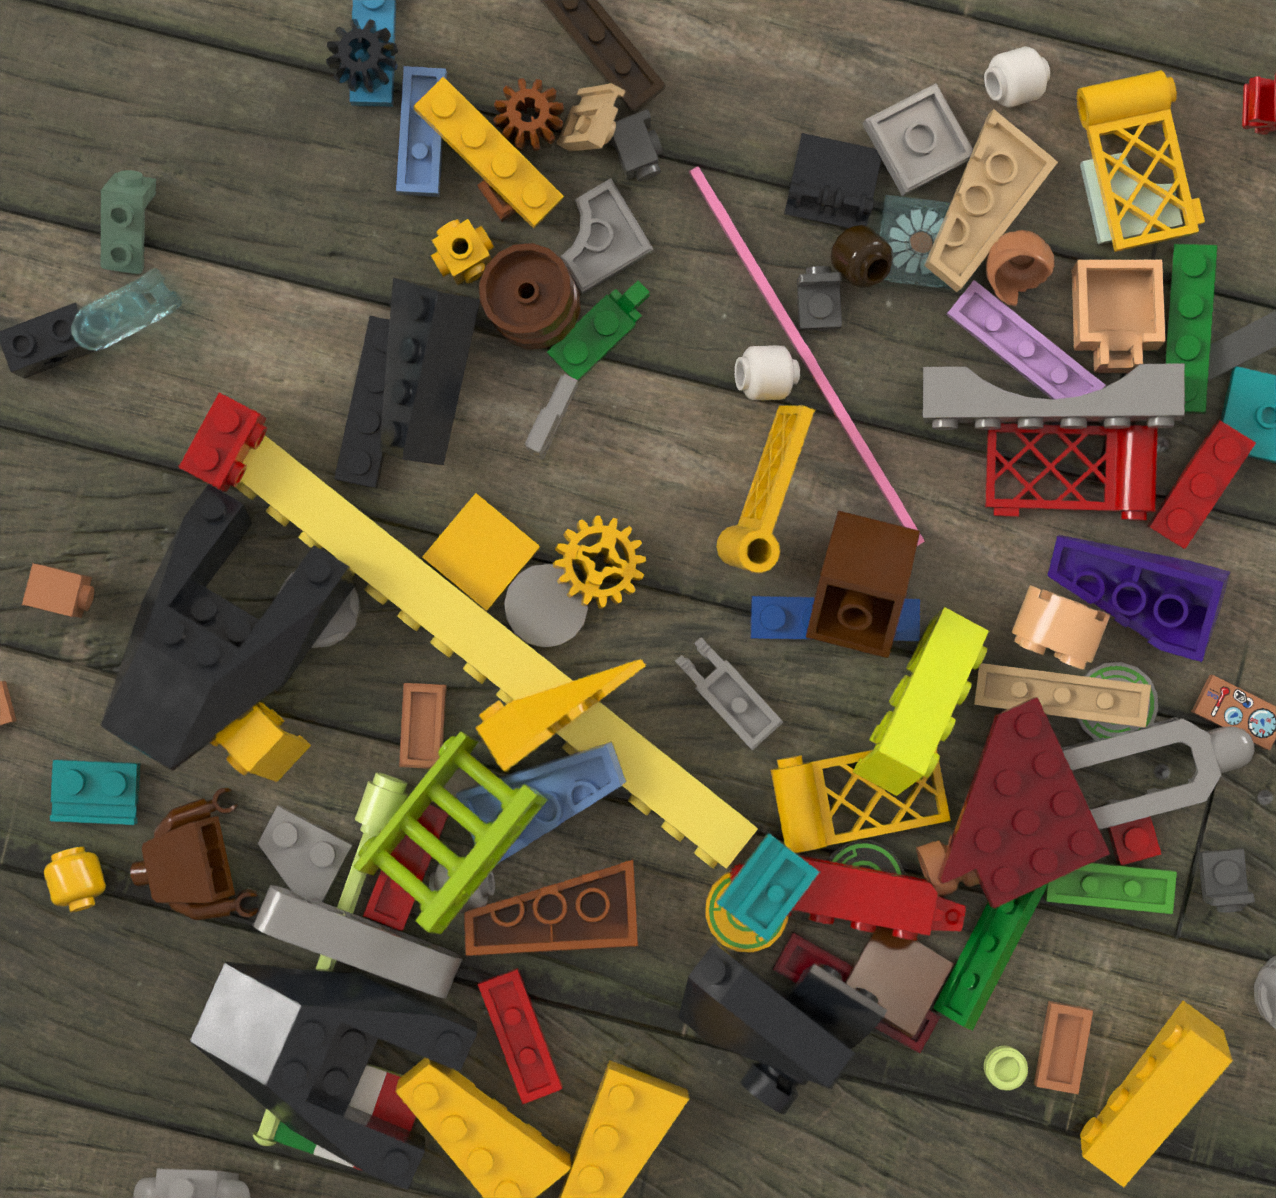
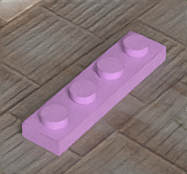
(1021, 345)

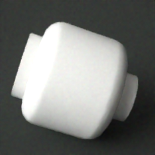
(1017, 77)
(766, 372)

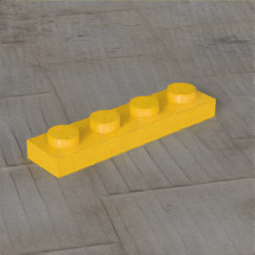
(488, 152)

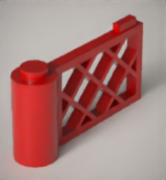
(1127, 481)

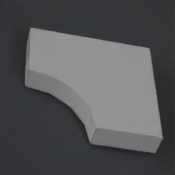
(606, 239)

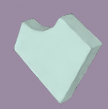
(1124, 186)

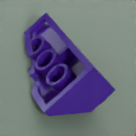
(1153, 594)

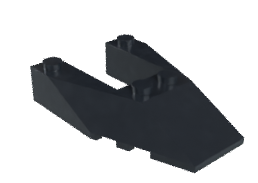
(201, 658)
(305, 1042)

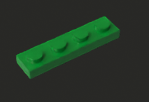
(1192, 319)
(985, 958)

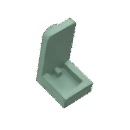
(124, 220)

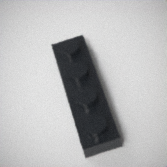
(360, 451)

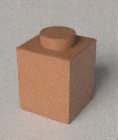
(58, 591)

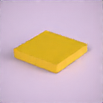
(481, 552)

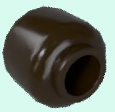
(862, 256)

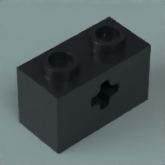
(42, 342)

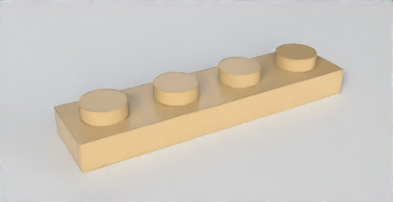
(1064, 694)

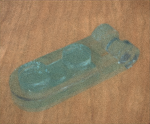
(124, 312)

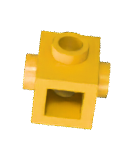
(464, 266)

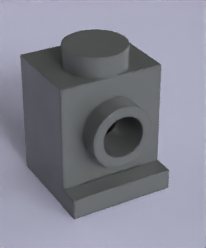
(637, 147)

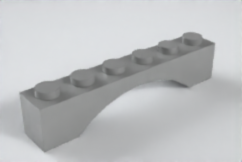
(1144, 394)

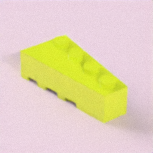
(924, 703)

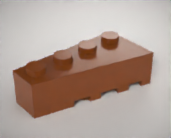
(568, 915)

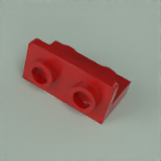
(224, 443)

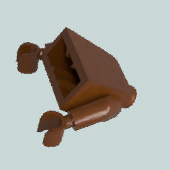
(190, 864)

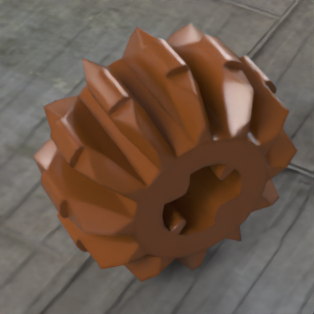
(525, 98)

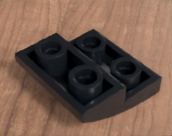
(839, 1008)

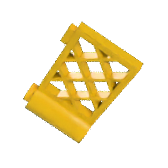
(1127, 106)
(751, 541)
(806, 808)

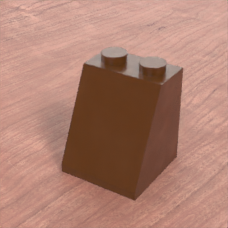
(863, 584)

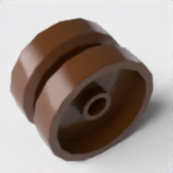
(524, 273)

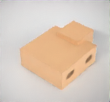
(1118, 311)

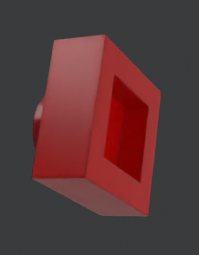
(1134, 841)

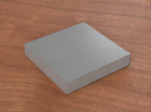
(918, 139)

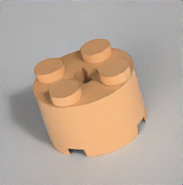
(1059, 625)

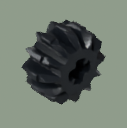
(362, 39)

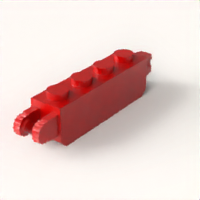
(875, 899)

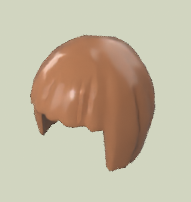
(1018, 263)

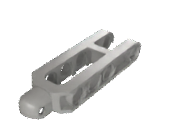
(1212, 751)

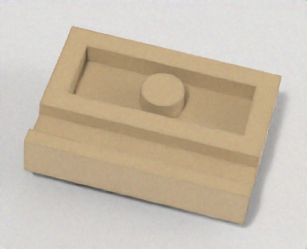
(592, 121)

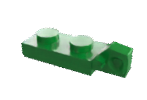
(599, 331)

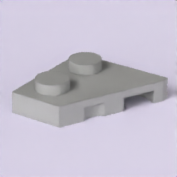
(304, 853)

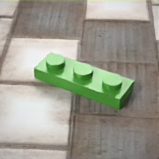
(1116, 888)

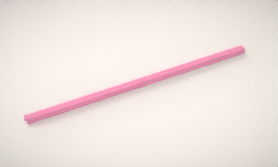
(802, 350)

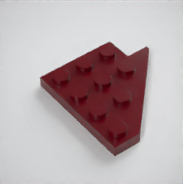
(1022, 812)

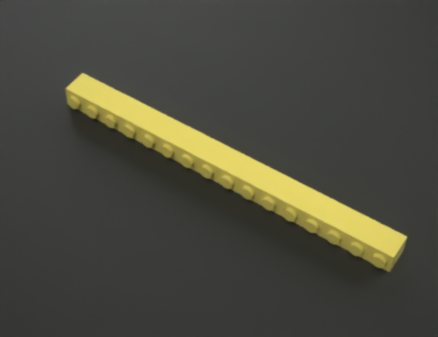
(487, 647)

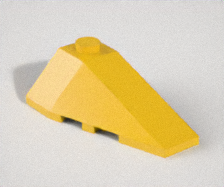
(530, 721)

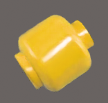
(74, 879)

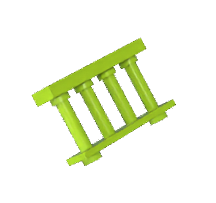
(463, 872)

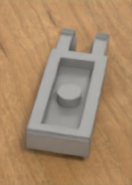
(732, 697)

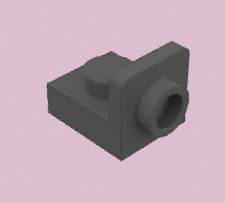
(819, 299)
(1224, 879)

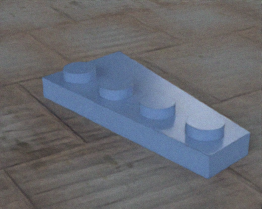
(566, 782)

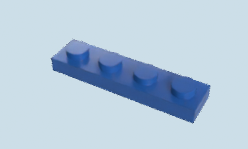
(791, 616)

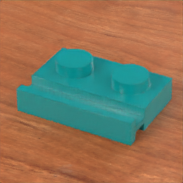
(95, 791)
(767, 887)

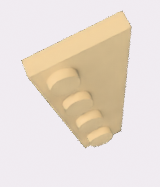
(991, 193)

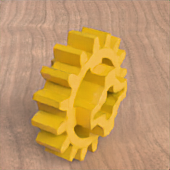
(593, 579)

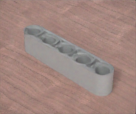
(357, 941)

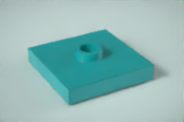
(1252, 410)

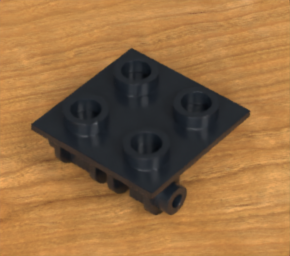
(833, 182)

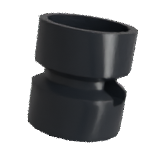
(772, 1086)

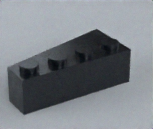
(424, 369)

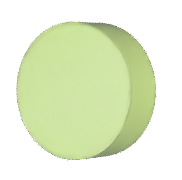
(1005, 1067)

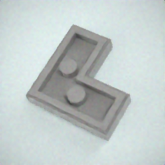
(551, 417)

